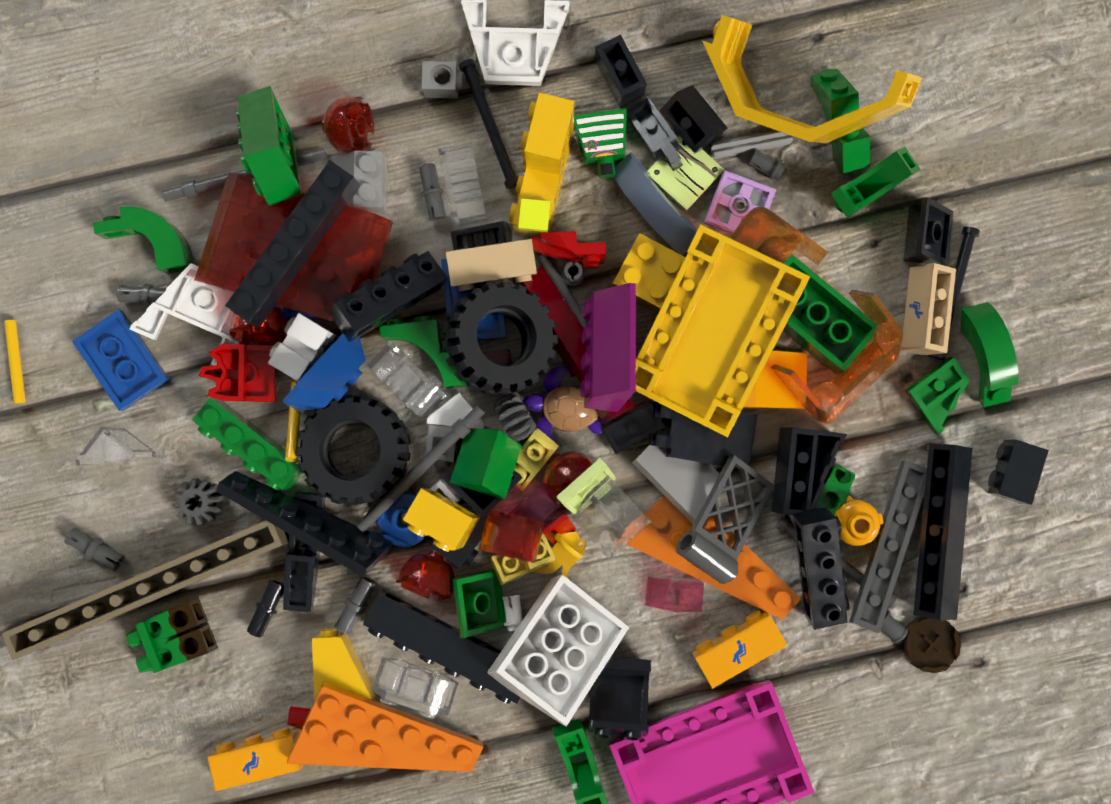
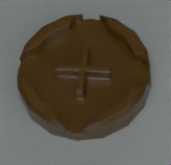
(931, 644)

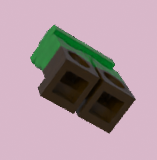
(161, 638)

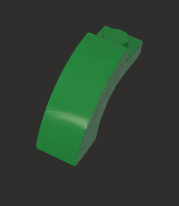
(580, 763)

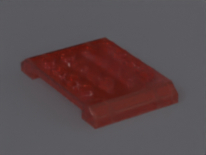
(247, 225)

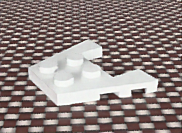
(514, 54)
(191, 302)

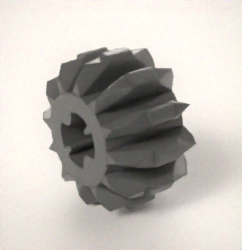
(514, 417)
(188, 505)

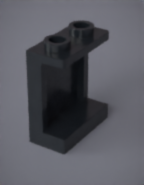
(620, 699)

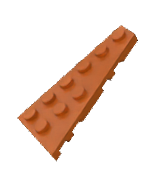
(754, 580)
(366, 733)

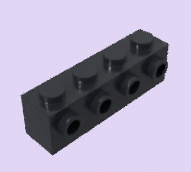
(388, 295)
(821, 567)

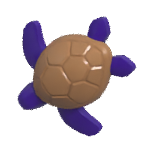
(562, 407)

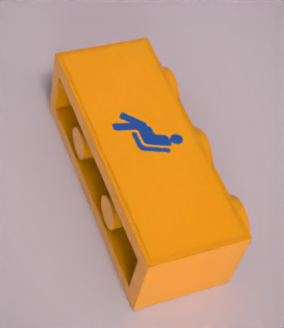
(738, 648)
(253, 760)

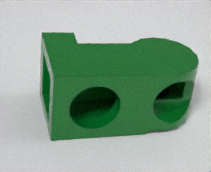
(836, 488)

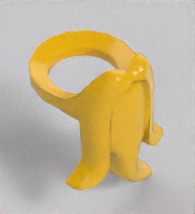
(566, 551)

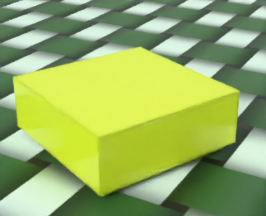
(534, 215)

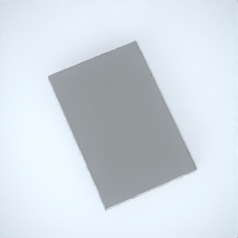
(679, 480)

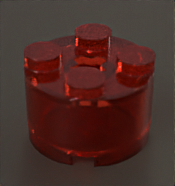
(511, 536)

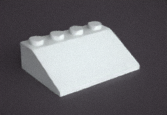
(558, 649)

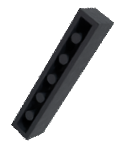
(293, 244)
(942, 531)
(436, 642)

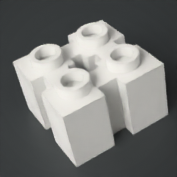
(301, 347)

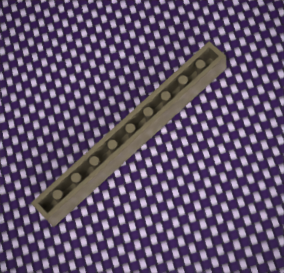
(143, 588)

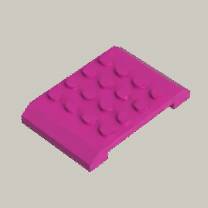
(716, 754)

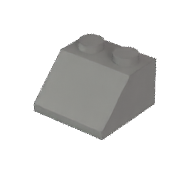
(371, 172)

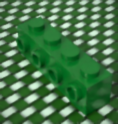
(248, 442)

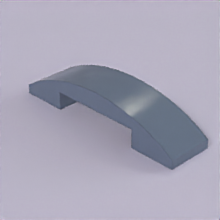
(653, 204)

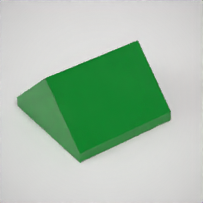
(486, 462)
(479, 603)

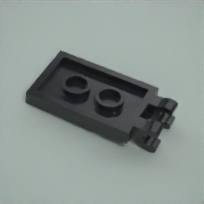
(701, 444)

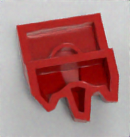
(565, 246)
(241, 373)

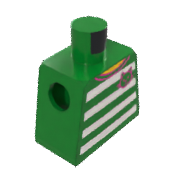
(602, 139)

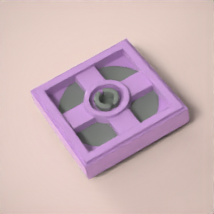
(734, 200)

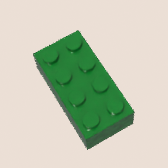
(267, 146)
(827, 322)

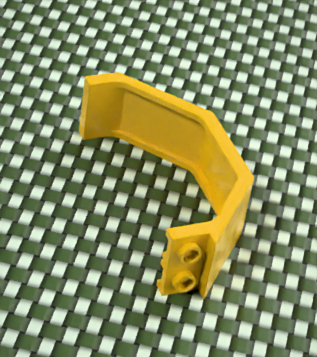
(726, 54)

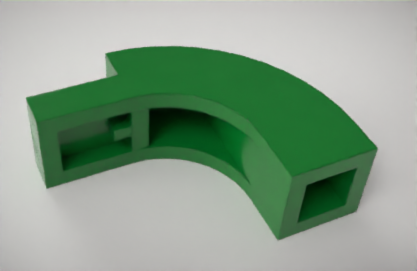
(875, 182)
(169, 244)
(993, 351)

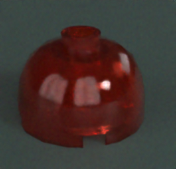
(348, 124)
(269, 332)
(563, 471)
(428, 576)

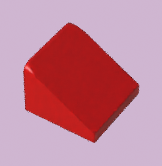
(561, 525)

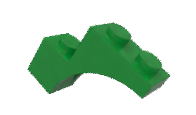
(837, 99)
(427, 336)

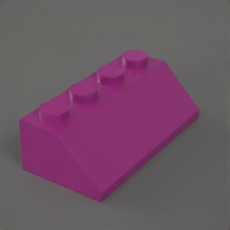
(609, 348)

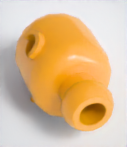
(858, 521)

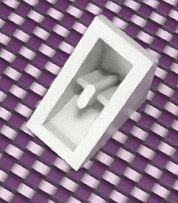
(453, 410)

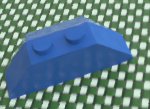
(328, 376)

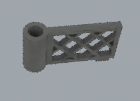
(702, 547)

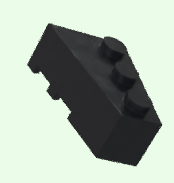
(802, 467)

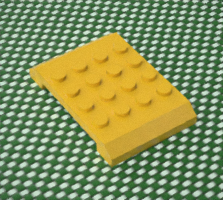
(717, 329)

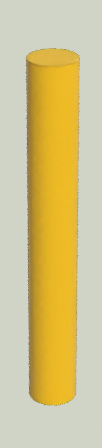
(14, 361)
(292, 432)

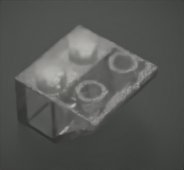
(610, 517)

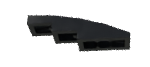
(301, 566)

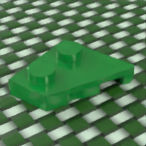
(938, 392)

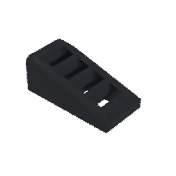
(501, 226)

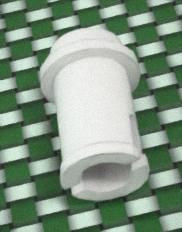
(512, 612)

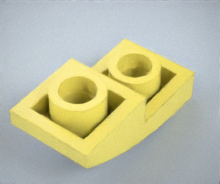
(533, 457)
(511, 569)

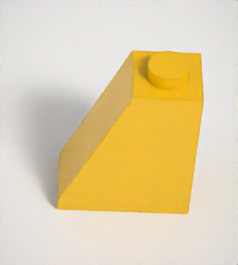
(339, 664)

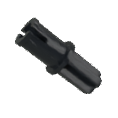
(266, 608)

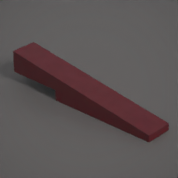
(568, 331)

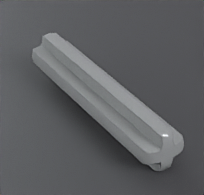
(749, 144)

